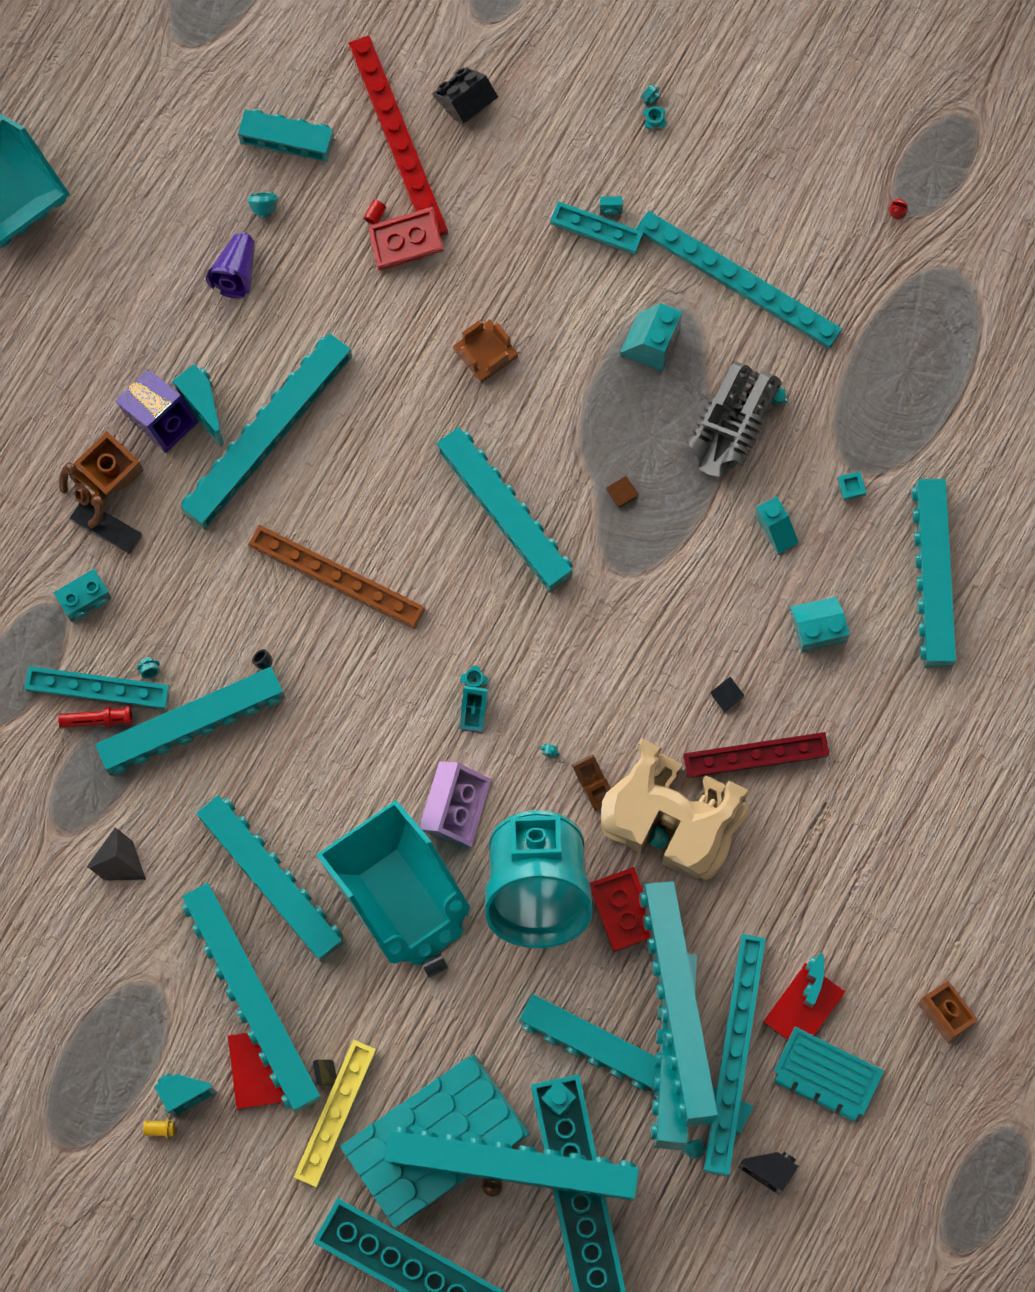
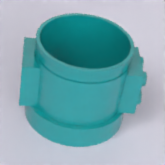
(537, 880)

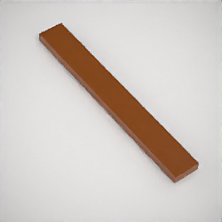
(336, 577)

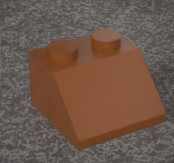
(109, 464)

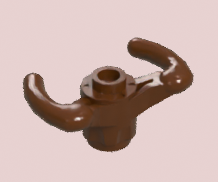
(85, 492)

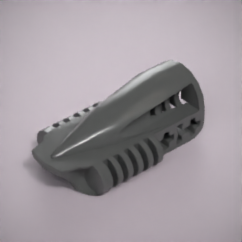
(731, 425)

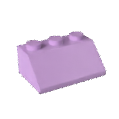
(455, 803)

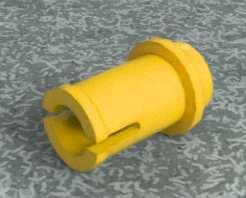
(159, 1128)

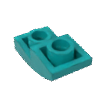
(816, 973)

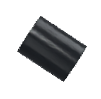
(434, 965)

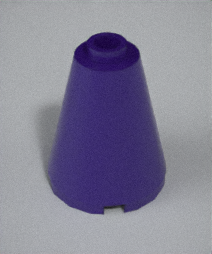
(233, 267)

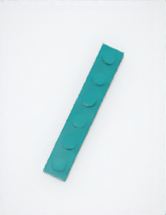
(97, 687)

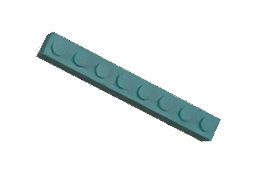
(504, 509)
(934, 573)
(189, 721)
(269, 878)
(668, 1127)

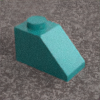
(776, 525)

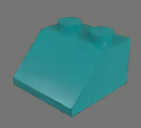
(819, 624)
(182, 1092)

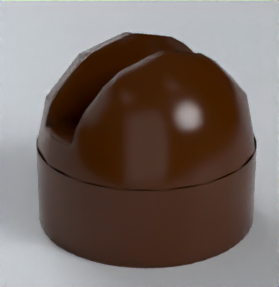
(491, 1191)

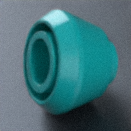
(263, 203)

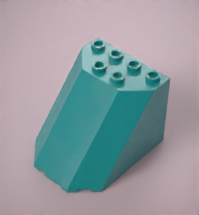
(26, 182)
(397, 886)

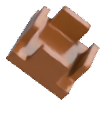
(485, 349)

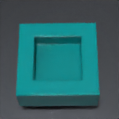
(611, 205)
(851, 486)
(558, 1098)

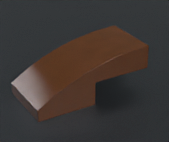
(591, 780)

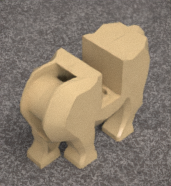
(702, 826)

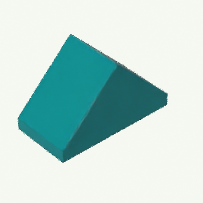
(473, 708)

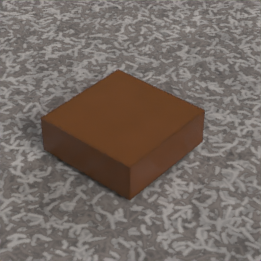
(622, 492)

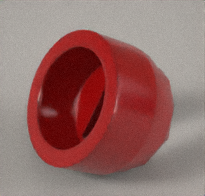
(896, 211)

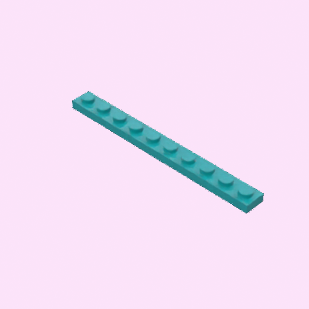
(739, 280)
(734, 1055)

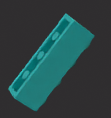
(286, 135)

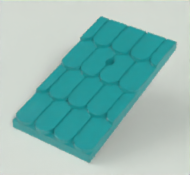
(458, 1104)

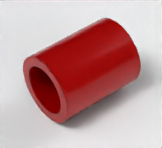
(374, 212)

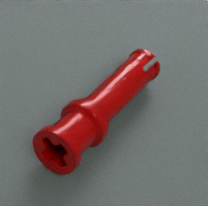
(107, 717)

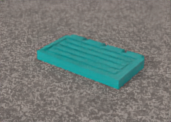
(827, 1071)

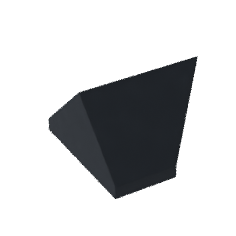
(117, 859)

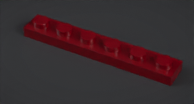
(756, 755)

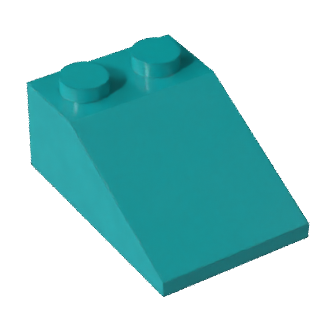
(196, 390)

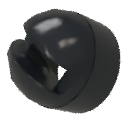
(262, 659)

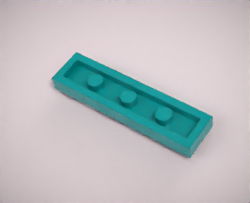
(596, 228)

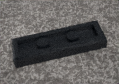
(109, 529)

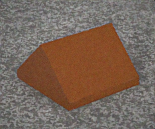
(947, 1011)

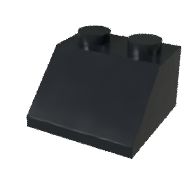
(771, 1169)

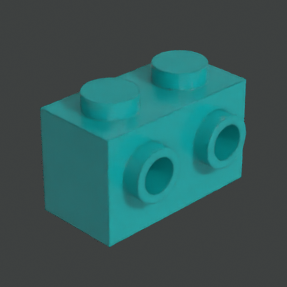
(82, 595)

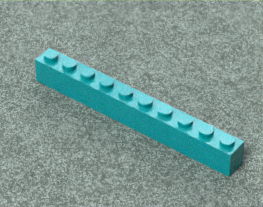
(266, 431)
(251, 998)
(679, 1004)
(599, 1047)

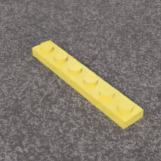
(335, 1113)

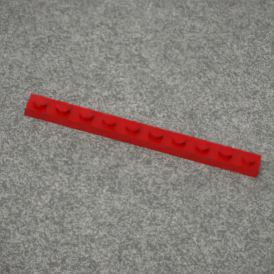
(394, 128)

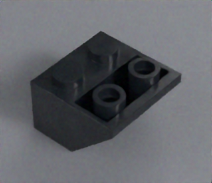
(465, 94)

